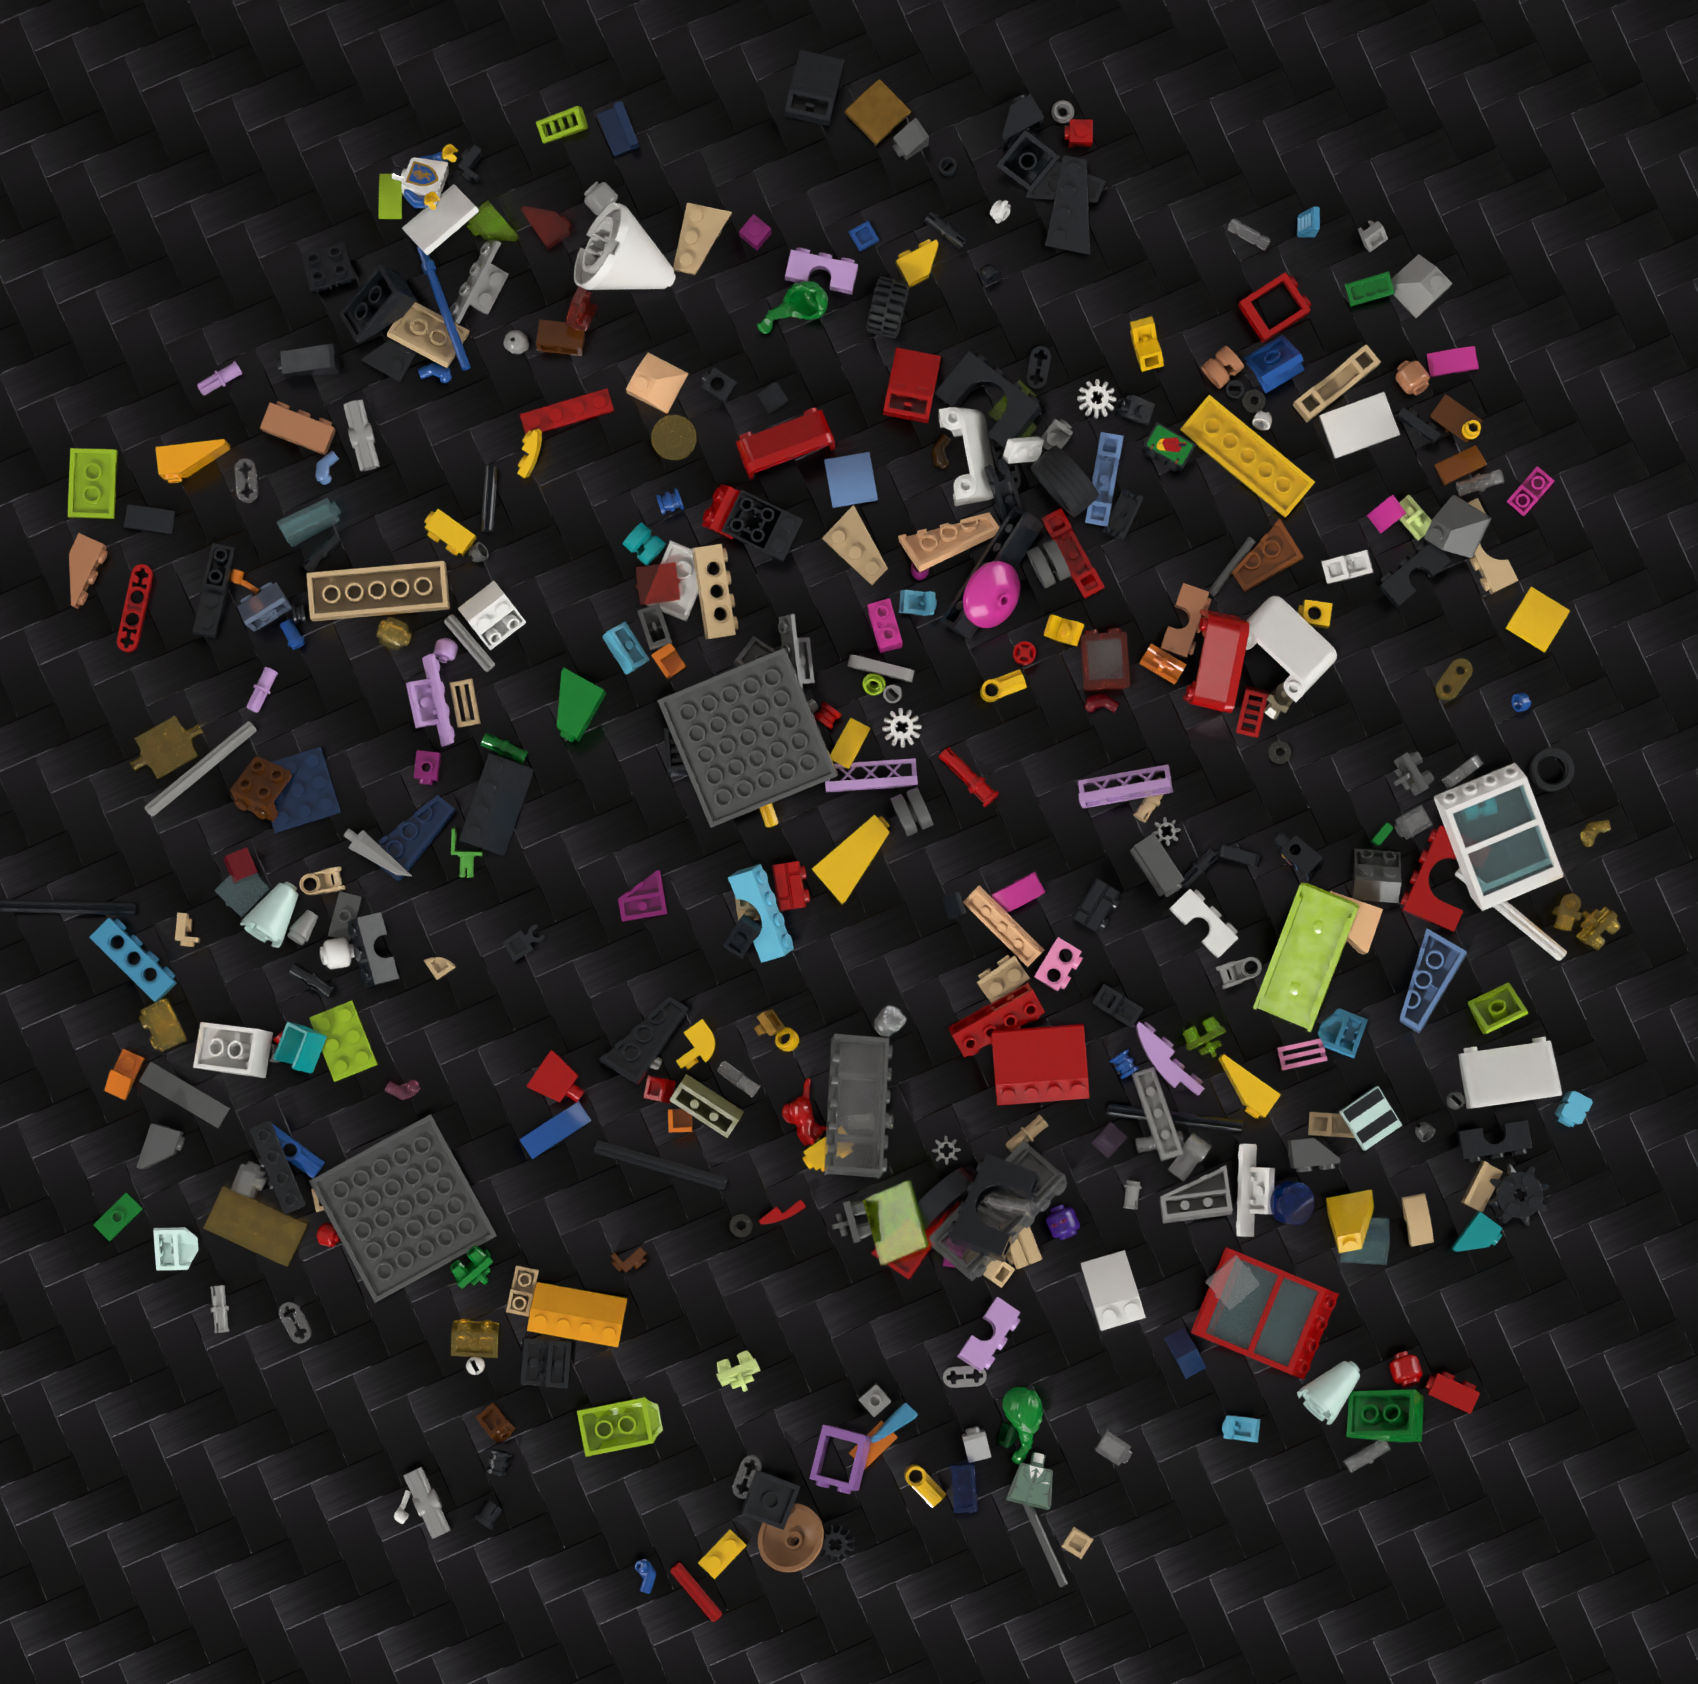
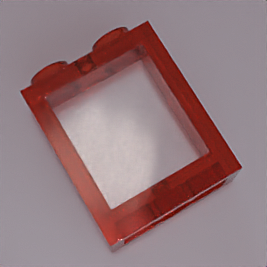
(1104, 660)

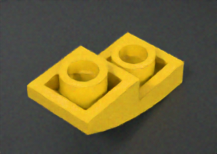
(532, 447)

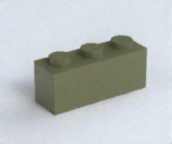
(706, 1106)

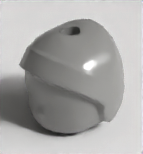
(516, 342)

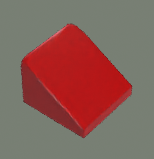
(659, 1089)

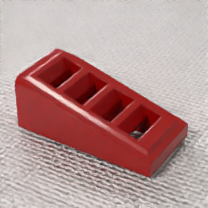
(1262, 704)

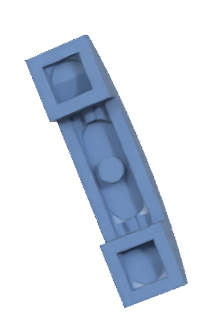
(1104, 478)

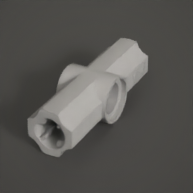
(361, 435)
(427, 1502)

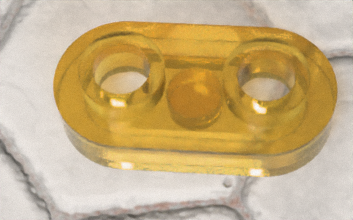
(1453, 679)

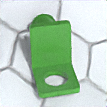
(466, 855)

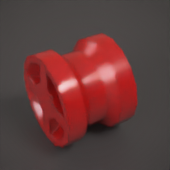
(1024, 649)
(827, 715)

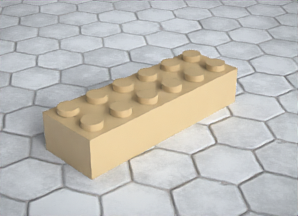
(378, 591)

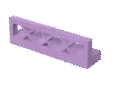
(876, 783)
(1125, 792)

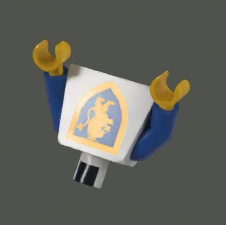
(425, 177)

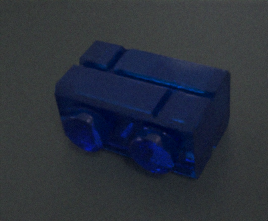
(964, 1488)

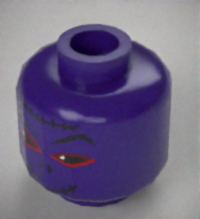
(1063, 1222)

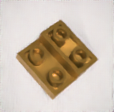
(877, 112)

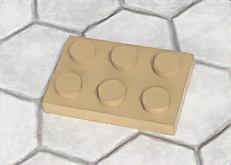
(426, 334)

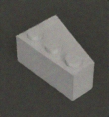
(1199, 1199)

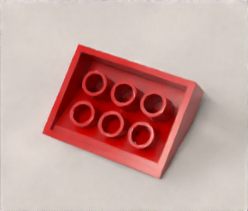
(1040, 1064)

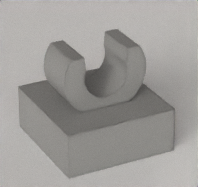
(1373, 236)

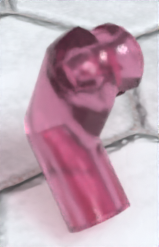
(405, 1091)

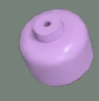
(445, 650)

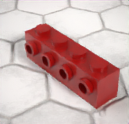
(1003, 1014)

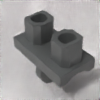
(1410, 775)
(857, 1231)

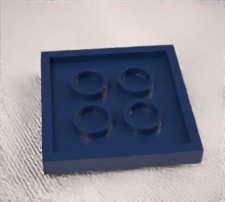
(308, 794)

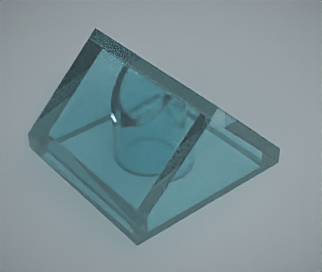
(1375, 1245)

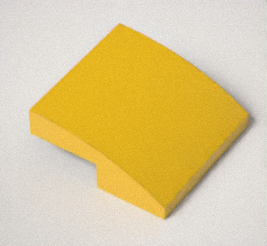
(1537, 619)

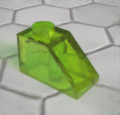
(491, 225)

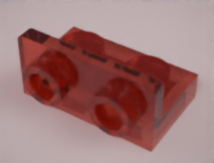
(580, 310)

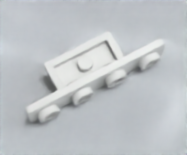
(1254, 1190)

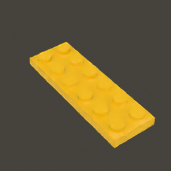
(1247, 456)

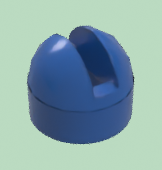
(1520, 698)

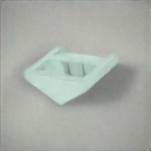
(174, 1248)

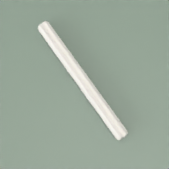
(1527, 927)

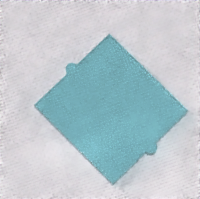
(242, 895)

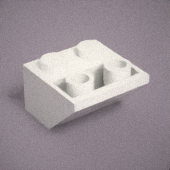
(492, 615)

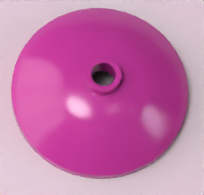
(991, 594)

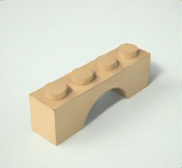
(1336, 383)
(1495, 573)

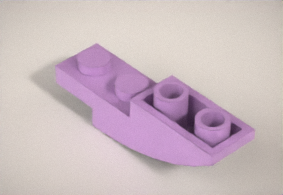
(1159, 1052)

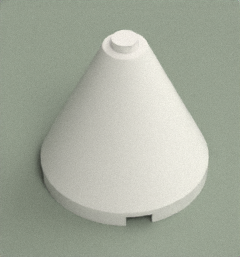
(621, 255)

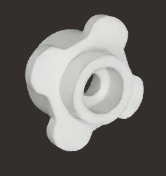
(1000, 211)

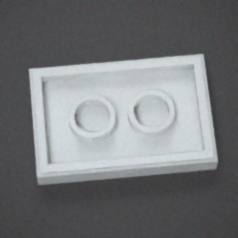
(435, 226)
(1359, 425)
(688, 584)

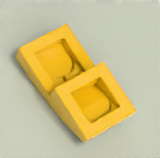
(849, 743)

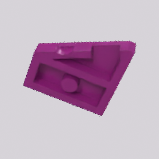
(644, 899)

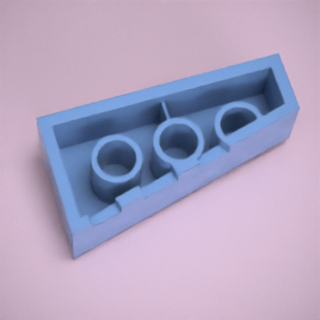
(1432, 974)

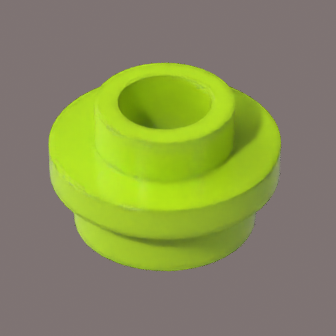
(871, 688)

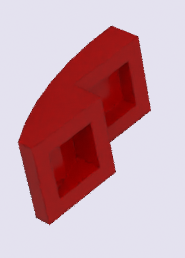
(776, 1215)

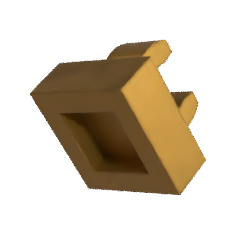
(769, 1023)

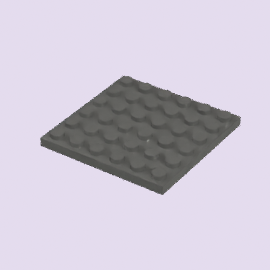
(747, 737)
(403, 1208)

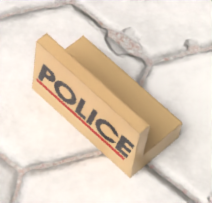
(1480, 1187)

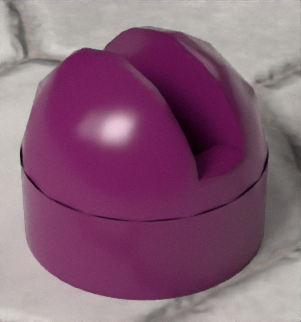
(919, 575)

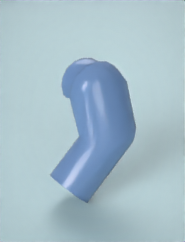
(322, 468)

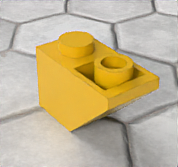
(917, 265)

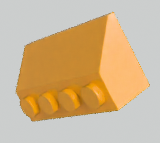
(577, 1314)

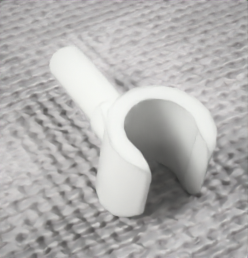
(400, 1515)

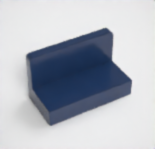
(618, 129)

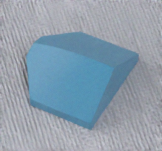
(1342, 1032)

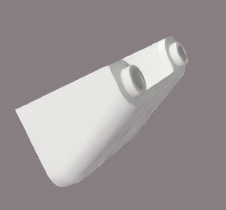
(973, 428)
(1291, 644)
(1509, 1074)

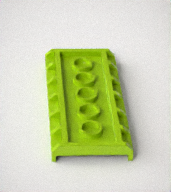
(1306, 955)

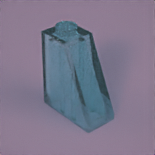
(309, 521)

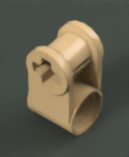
(324, 881)

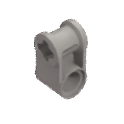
(1237, 972)

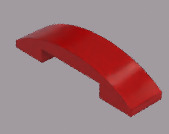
(1078, 563)

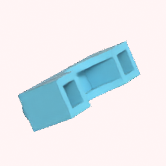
(753, 886)

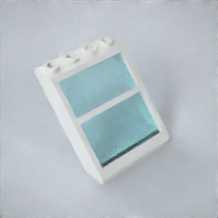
(1498, 836)

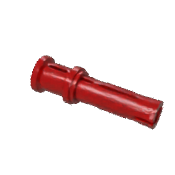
(976, 784)

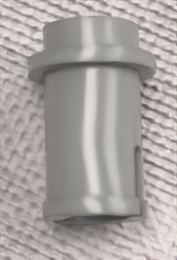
(1131, 1194)

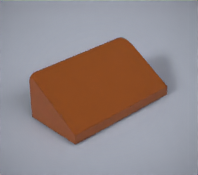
(1460, 465)

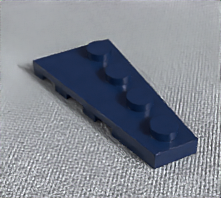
(416, 834)

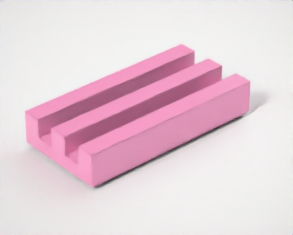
(1321, 1050)

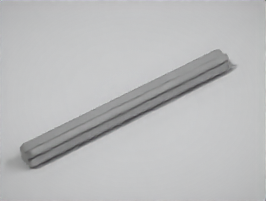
(200, 768)

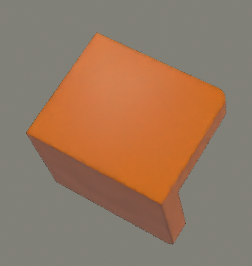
(668, 660)
(679, 1121)

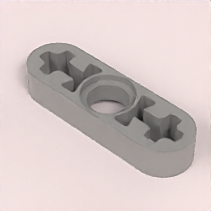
(881, 668)

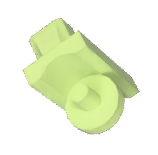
(1415, 518)
(740, 1374)

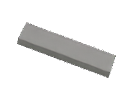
(1157, 1113)

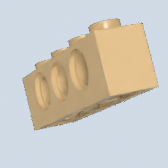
(702, 557)

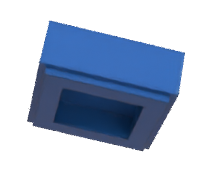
(863, 236)

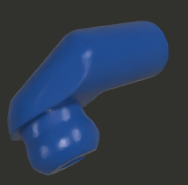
(437, 370)
(647, 1573)

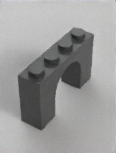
(1157, 865)

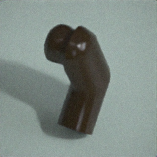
(938, 452)

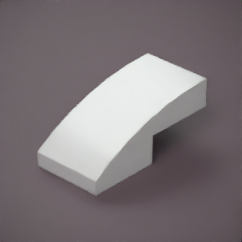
(1347, 567)

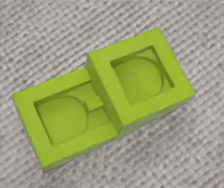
(390, 197)

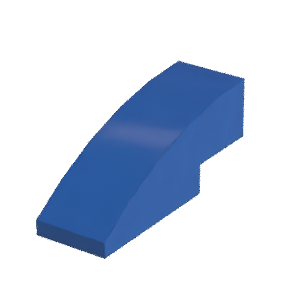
(555, 1130)

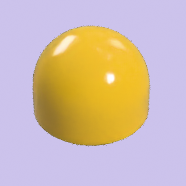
(791, 1044)

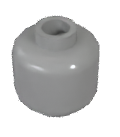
(599, 197)

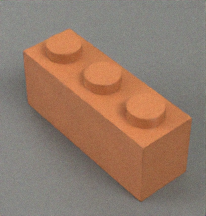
(298, 427)

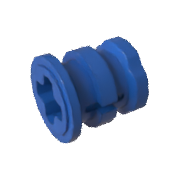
(670, 501)
(1124, 1064)

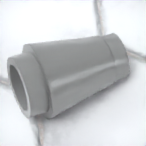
(303, 927)

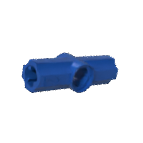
(303, 1158)

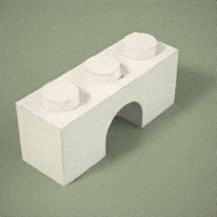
(1192, 906)

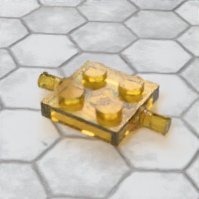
(166, 747)

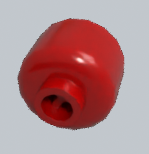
(1405, 1369)

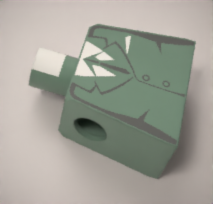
(1032, 1484)

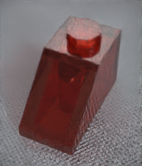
(547, 225)

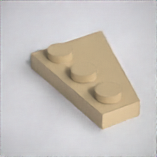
(697, 236)
(856, 546)

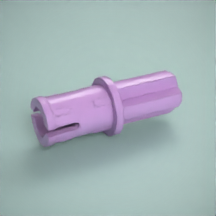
(219, 378)
(261, 689)

